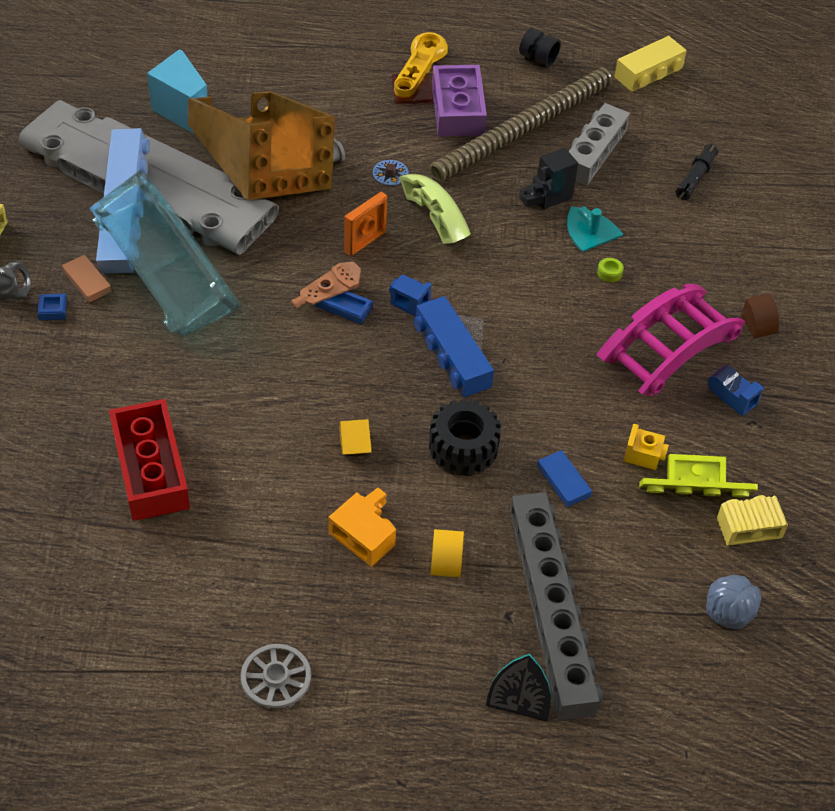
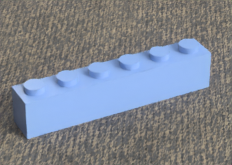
(125, 159)

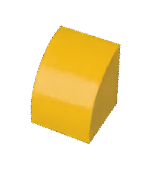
(355, 437)
(447, 553)

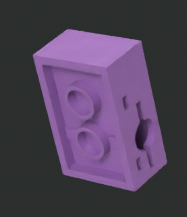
(458, 100)

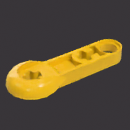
(425, 50)

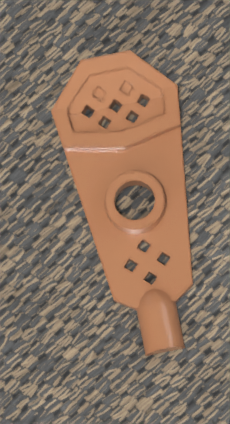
(341, 279)

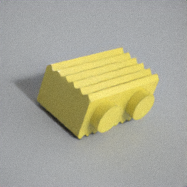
(751, 520)

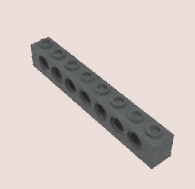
(569, 699)

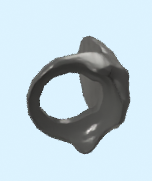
(8, 282)

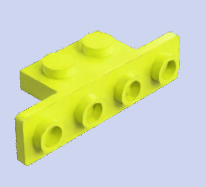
(697, 473)

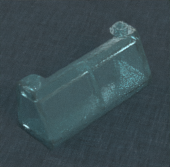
(164, 255)

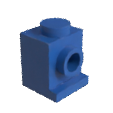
(409, 293)

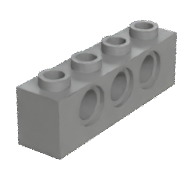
(598, 141)

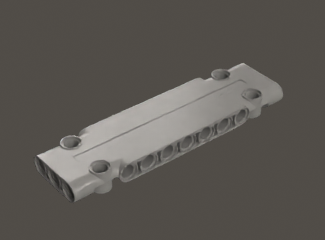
(197, 192)

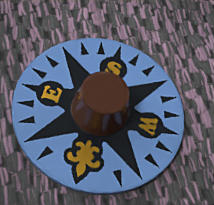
(389, 171)

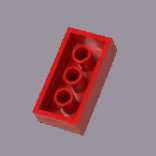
(149, 460)

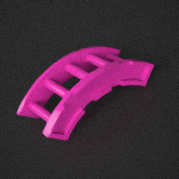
(659, 310)

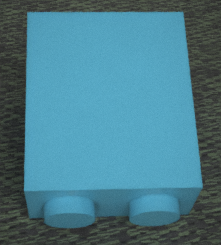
(172, 85)

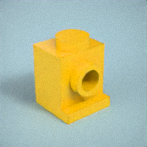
(645, 448)

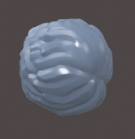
(733, 601)

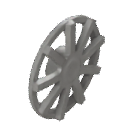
(275, 676)

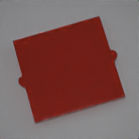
(422, 94)

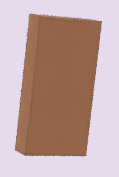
(86, 278)

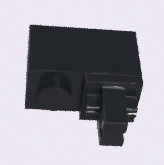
(554, 180)

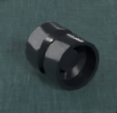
(539, 47)

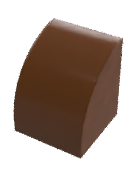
(761, 315)

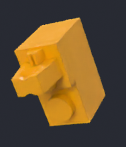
(361, 528)

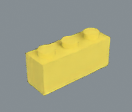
(650, 63)

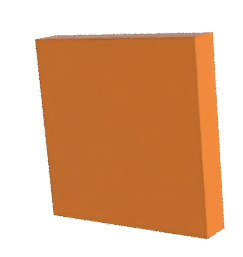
(365, 224)

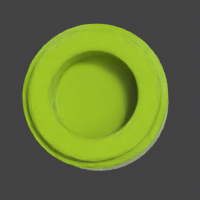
(610, 270)

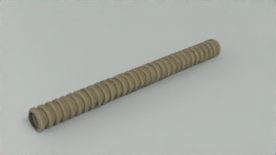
(520, 124)

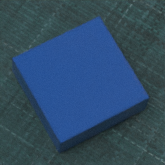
(52, 306)

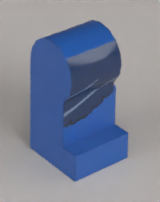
(735, 390)

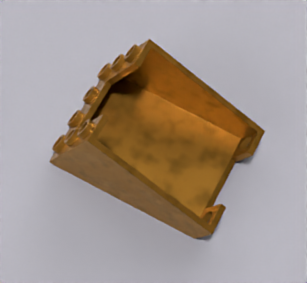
(272, 150)

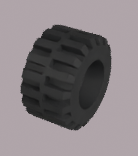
(466, 419)

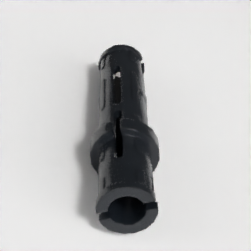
(701, 165)

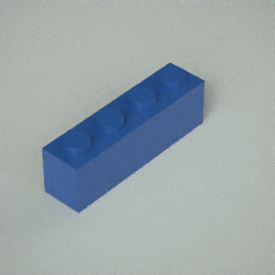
(453, 346)

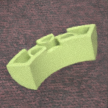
(443, 208)

